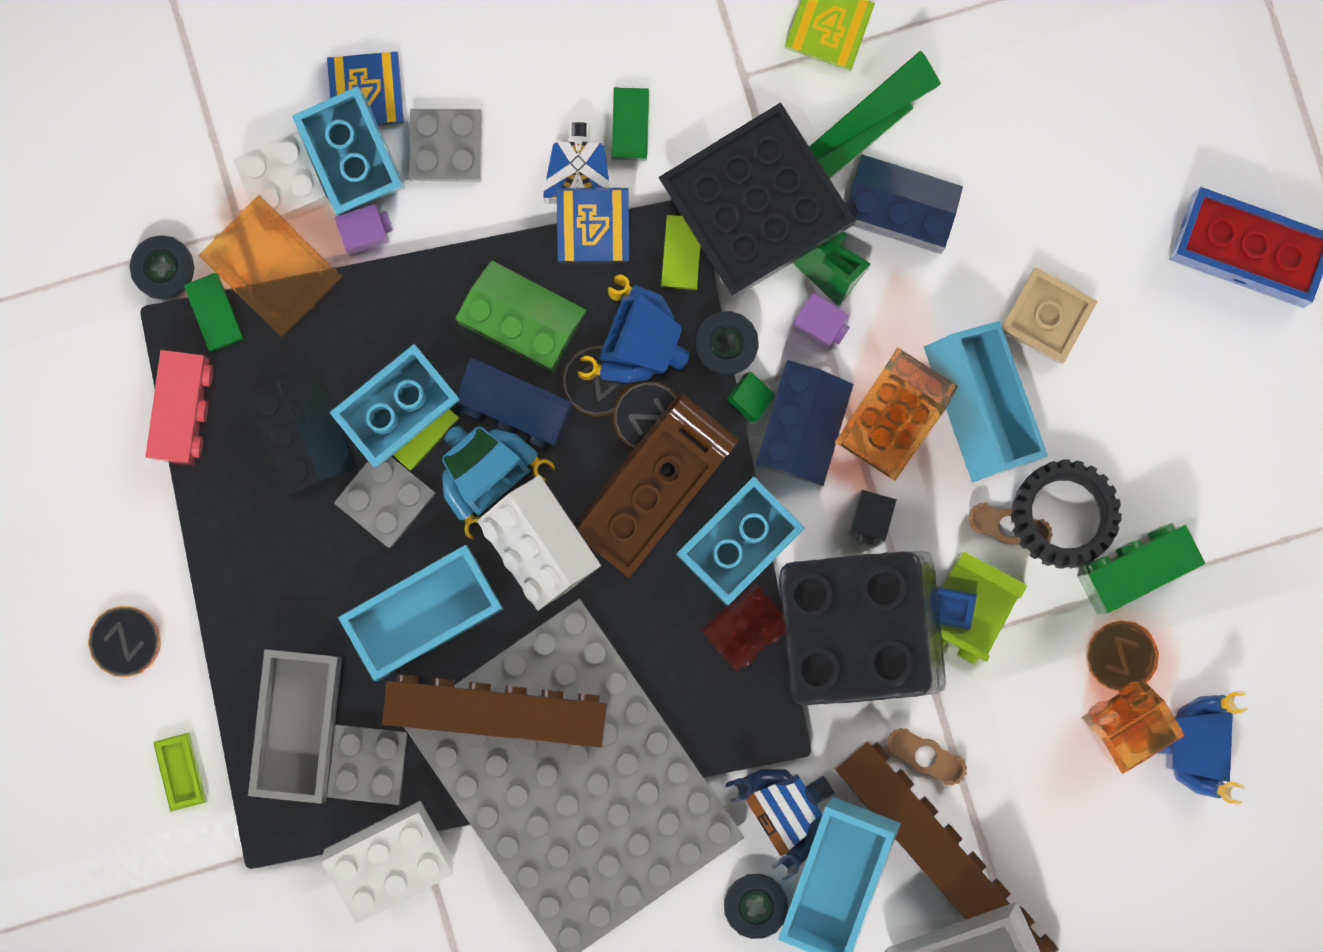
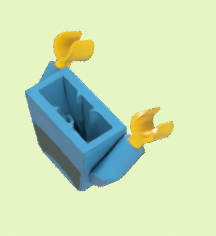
(483, 469)

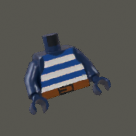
(785, 811)

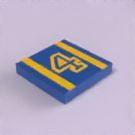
(378, 78)
(593, 224)

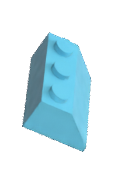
(394, 406)

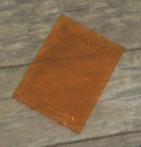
(270, 265)

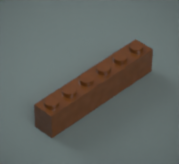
(494, 713)

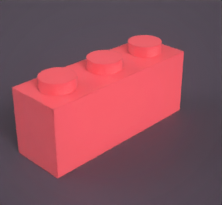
(179, 407)

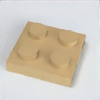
(1048, 315)

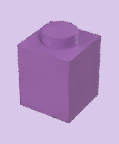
(363, 229)
(822, 321)

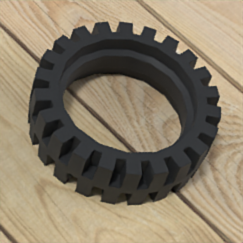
(1090, 480)

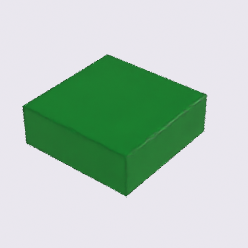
(751, 397)

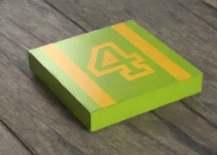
(830, 30)

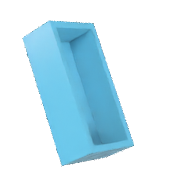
(990, 405)
(421, 613)
(839, 879)

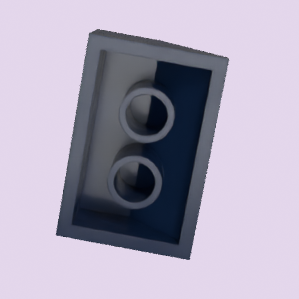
(903, 204)
(513, 404)
(804, 423)

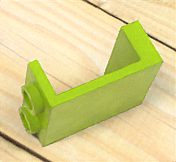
(994, 602)

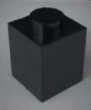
(872, 518)

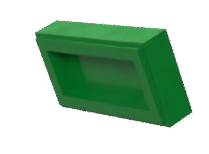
(630, 123)
(213, 312)

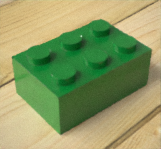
(1140, 568)

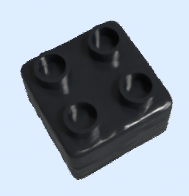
(862, 628)

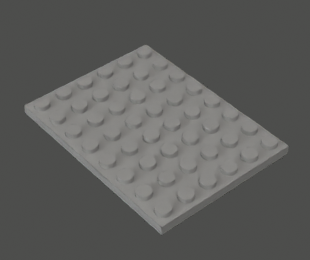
(579, 826)

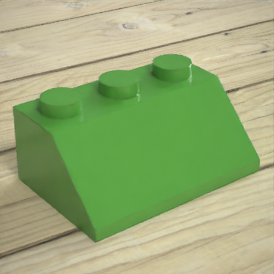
(520, 316)

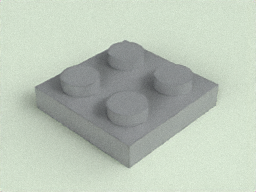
(445, 145)
(385, 500)
(367, 764)

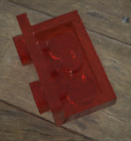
(745, 627)

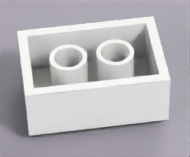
(538, 542)
(387, 862)

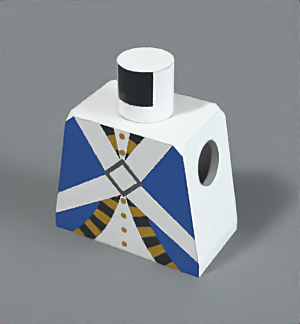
(576, 163)

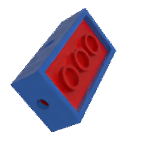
(1250, 247)

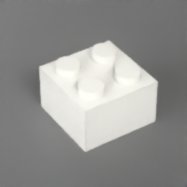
(283, 177)

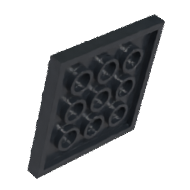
(757, 200)

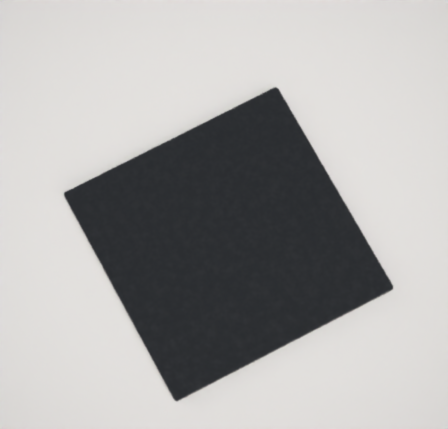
(287, 567)

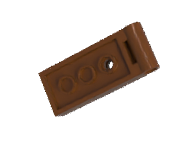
(640, 500)

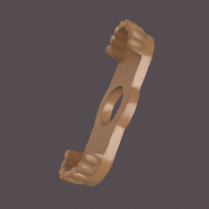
(986, 520)
(946, 767)

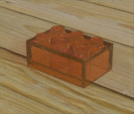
(896, 414)

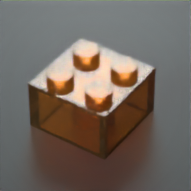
(1132, 725)

